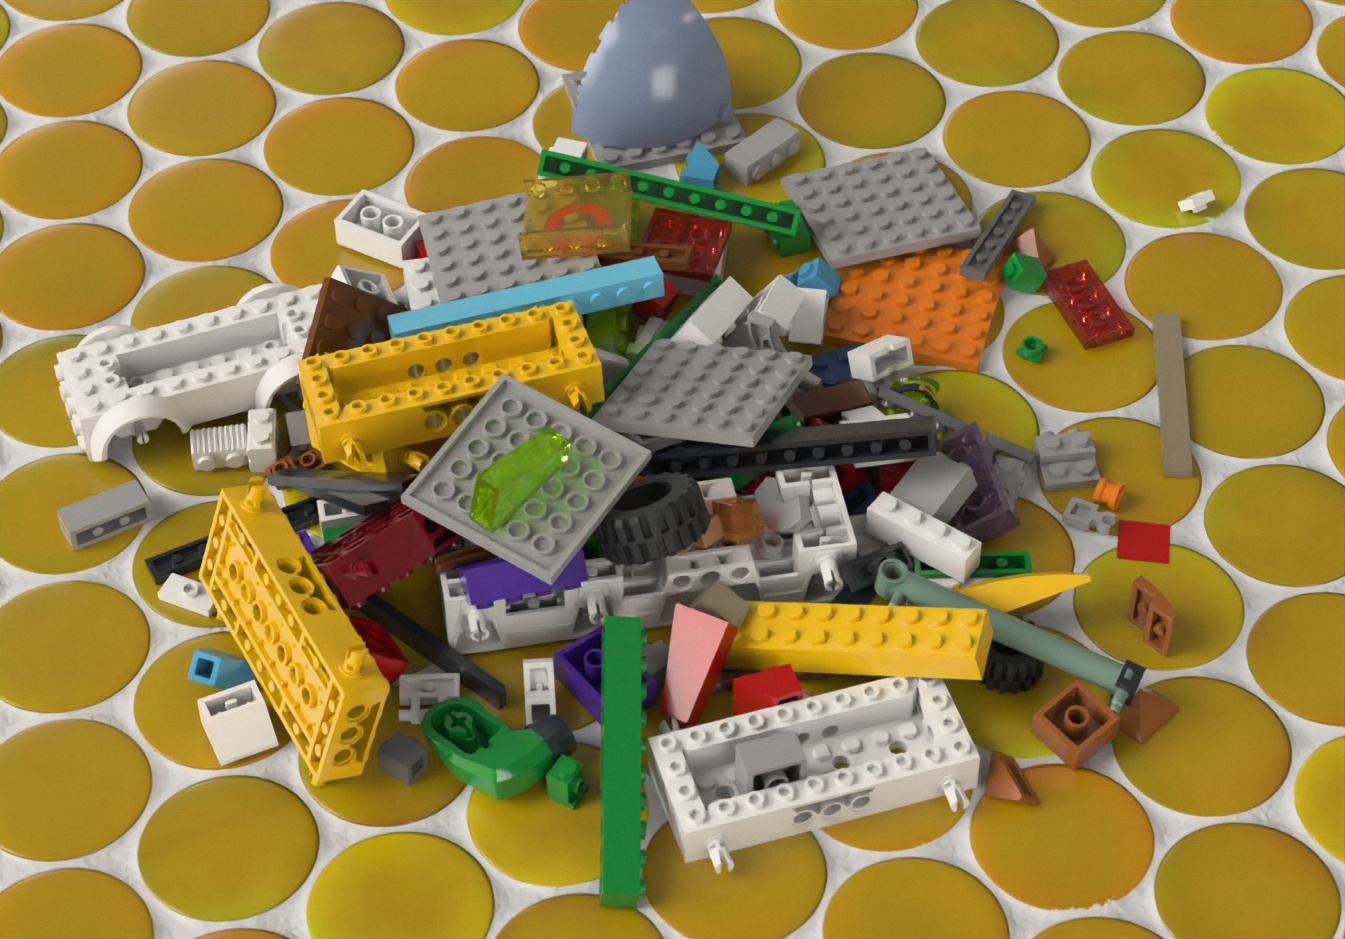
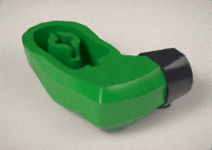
(488, 753)

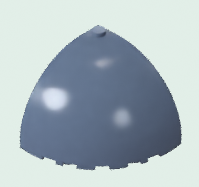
(653, 78)

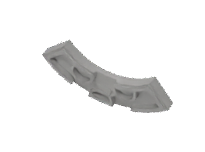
(765, 336)
(776, 513)

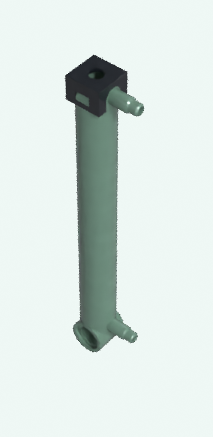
(1015, 633)

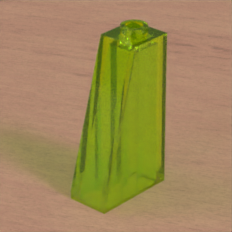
(516, 478)

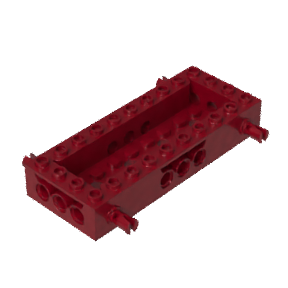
(380, 551)

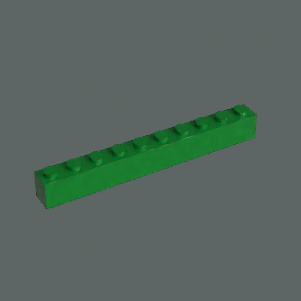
(680, 195)
(621, 763)

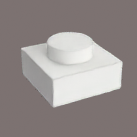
(1197, 201)

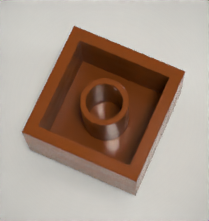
(1075, 724)

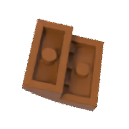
(1153, 615)

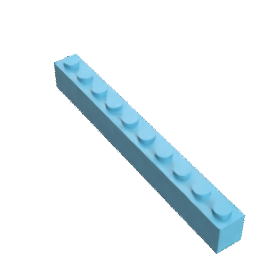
(587, 290)

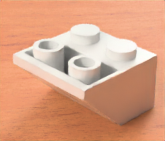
(237, 722)

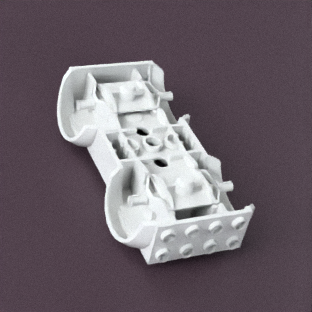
(185, 370)

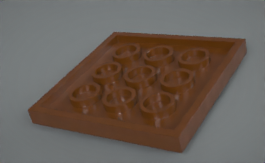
(347, 319)

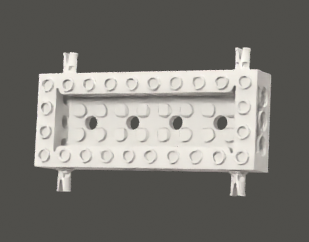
(836, 727)

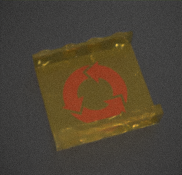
(577, 216)

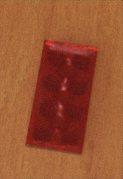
(1086, 305)

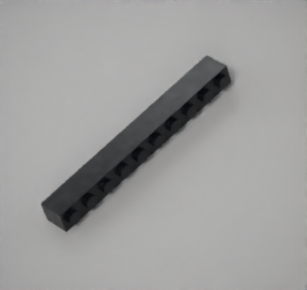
(803, 448)

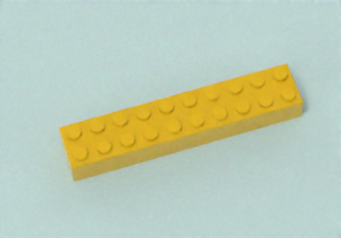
(863, 640)

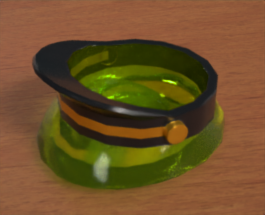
(918, 388)

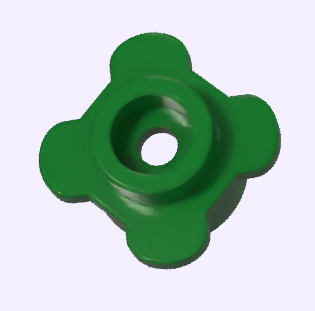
(1032, 349)

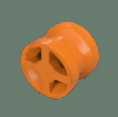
(1108, 493)

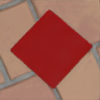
(1143, 541)

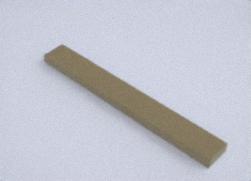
(1172, 395)

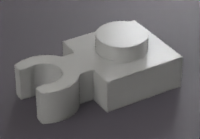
(1085, 514)

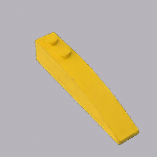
(1021, 589)

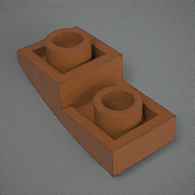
(309, 460)

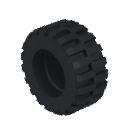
(654, 520)

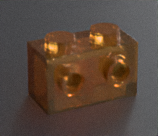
(739, 519)

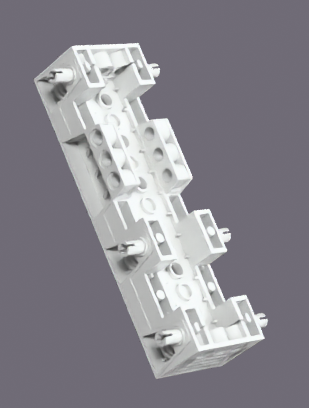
(651, 591)

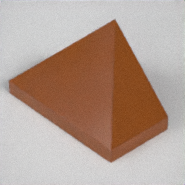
(1030, 244)
(1146, 714)
(1007, 781)

